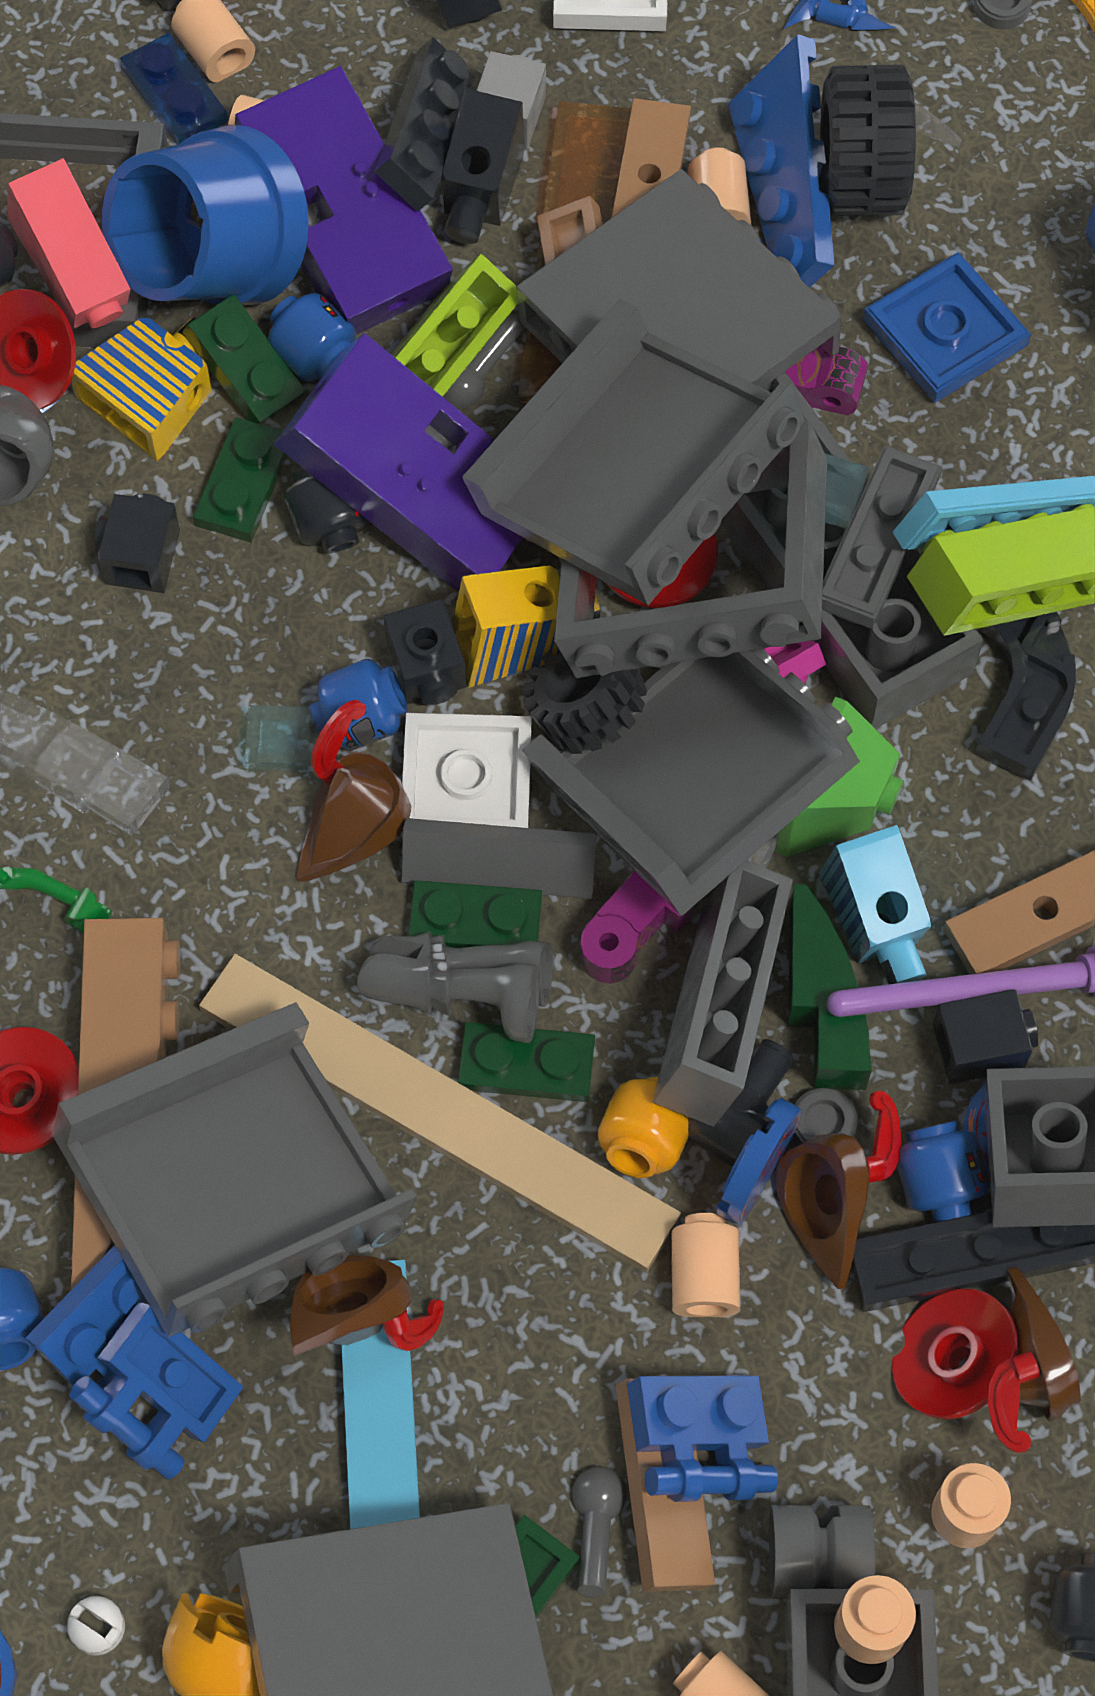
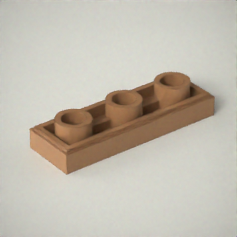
(651, 149)
(1007, 927)
(668, 1534)

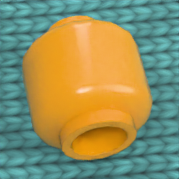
(641, 1135)

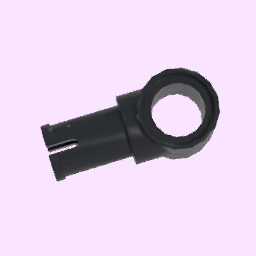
(747, 1112)

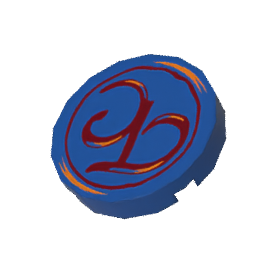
(758, 1162)

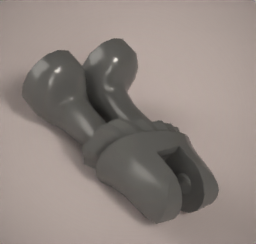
(429, 974)

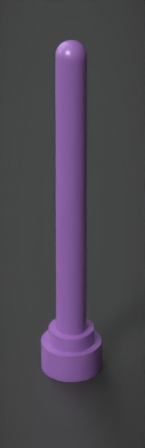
(942, 990)

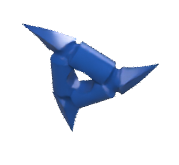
(842, 16)

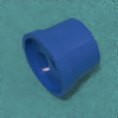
(249, 210)

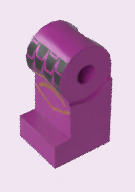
(830, 381)
(624, 927)

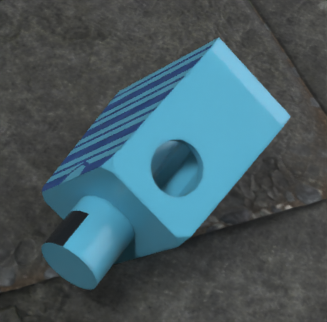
(874, 878)

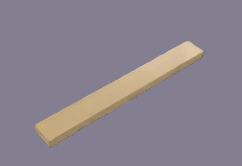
(456, 1120)

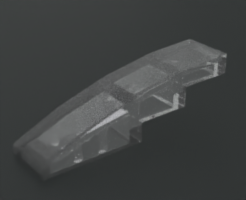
(76, 764)

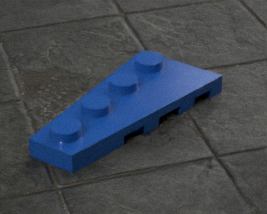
(785, 159)

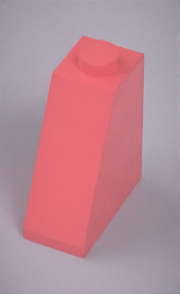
(67, 245)

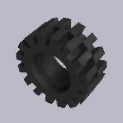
(589, 718)

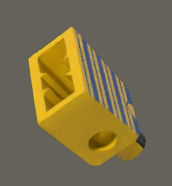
(144, 384)
(507, 621)

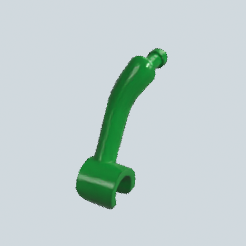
(81, 903)

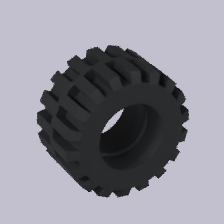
(868, 139)

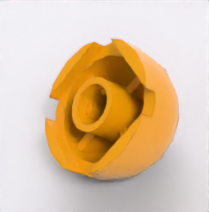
(209, 1649)

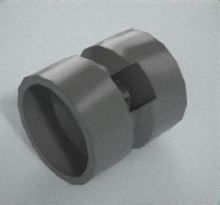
(819, 1550)

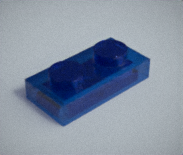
(173, 88)

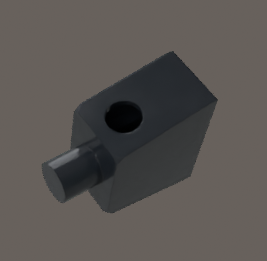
(485, 133)

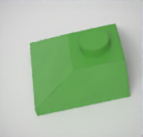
(855, 798)

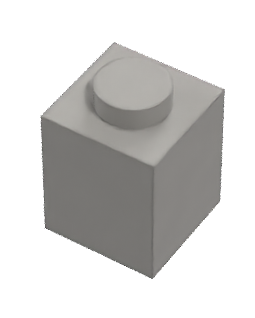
(519, 80)

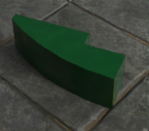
(815, 971)

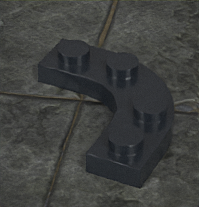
(1038, 693)

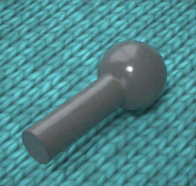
(470, 384)
(598, 1497)

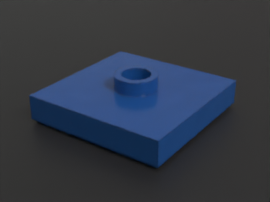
(946, 327)

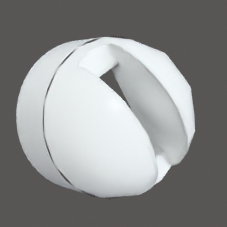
(88, 1639)

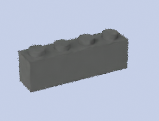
(723, 994)

